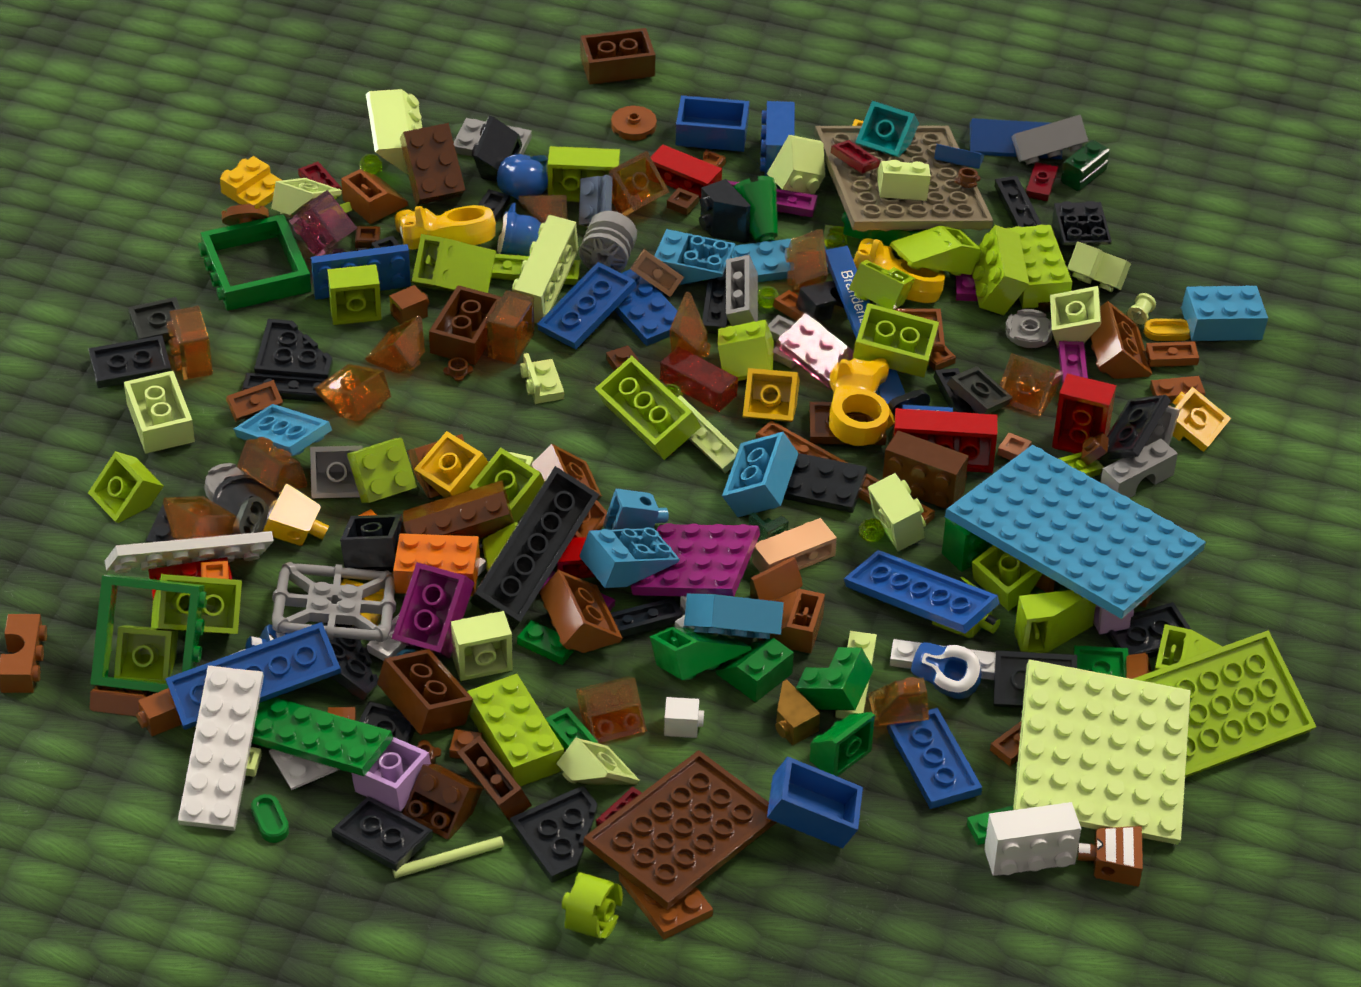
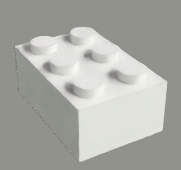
(1032, 839)

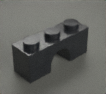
(819, 300)

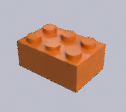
(445, 552)

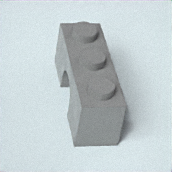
(1155, 462)

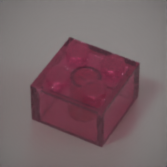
(322, 224)

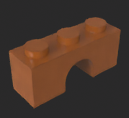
(21, 670)

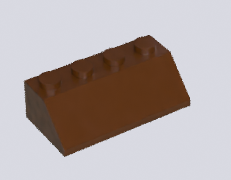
(464, 514)

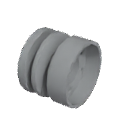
(608, 240)

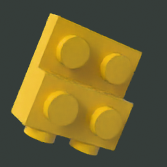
(249, 183)
(1198, 419)

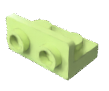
(541, 380)

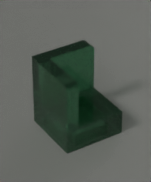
(768, 527)

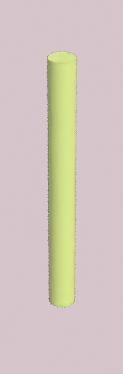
(449, 856)

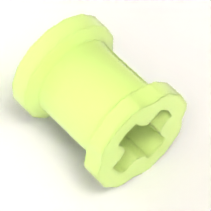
(1143, 305)

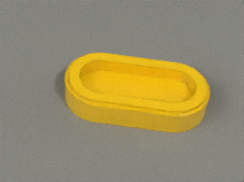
(1167, 329)

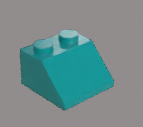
(887, 129)

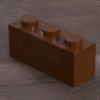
(494, 778)

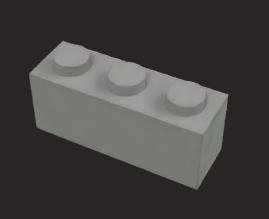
(1050, 139)
(741, 290)

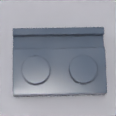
(594, 197)

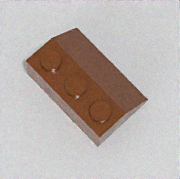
(1119, 345)
(579, 613)

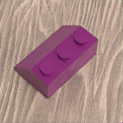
(429, 607)

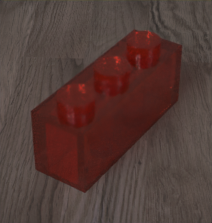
(699, 379)

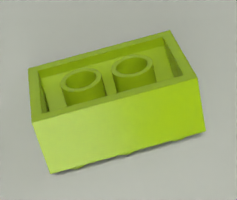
(221, 611)

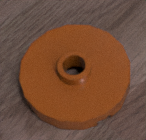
(633, 122)
(243, 213)

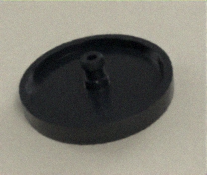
(237, 489)

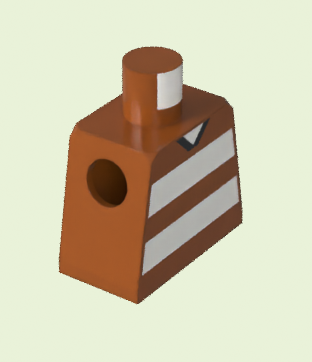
(1115, 854)

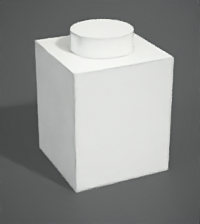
(682, 717)

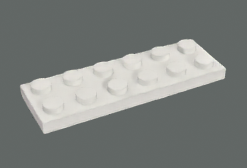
(182, 551)
(221, 748)

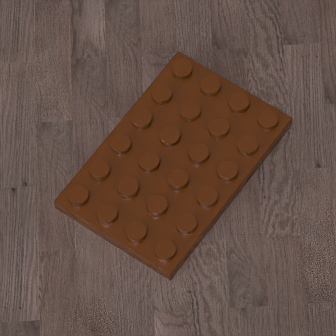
(681, 829)

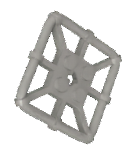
(334, 601)

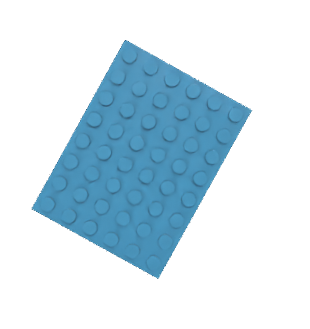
(1076, 530)

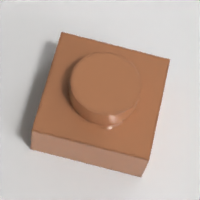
(1013, 446)

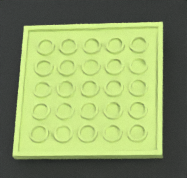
(1105, 747)

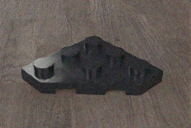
(290, 352)
(354, 665)
(557, 831)

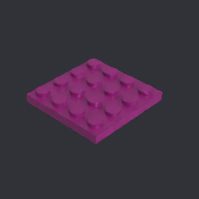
(709, 561)

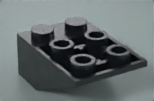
(1080, 223)

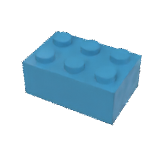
(1224, 313)
(760, 474)
(733, 615)

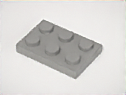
(470, 134)

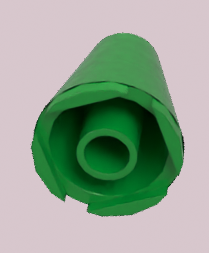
(763, 210)

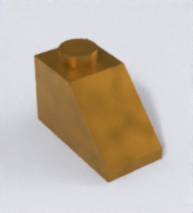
(795, 715)

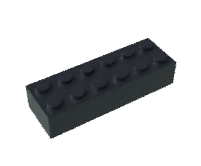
(534, 547)

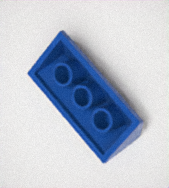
(994, 136)

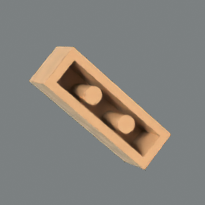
(805, 543)

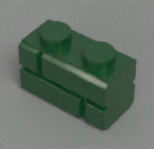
(1085, 165)

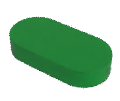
(270, 818)

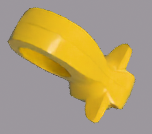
(463, 224)
(927, 284)
(855, 390)

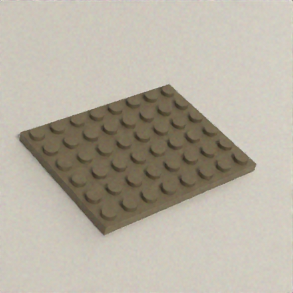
(946, 203)

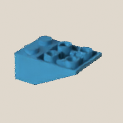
(694, 256)
(626, 555)

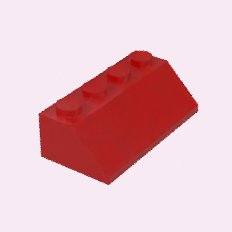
(963, 432)

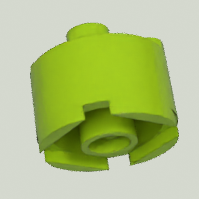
(592, 906)

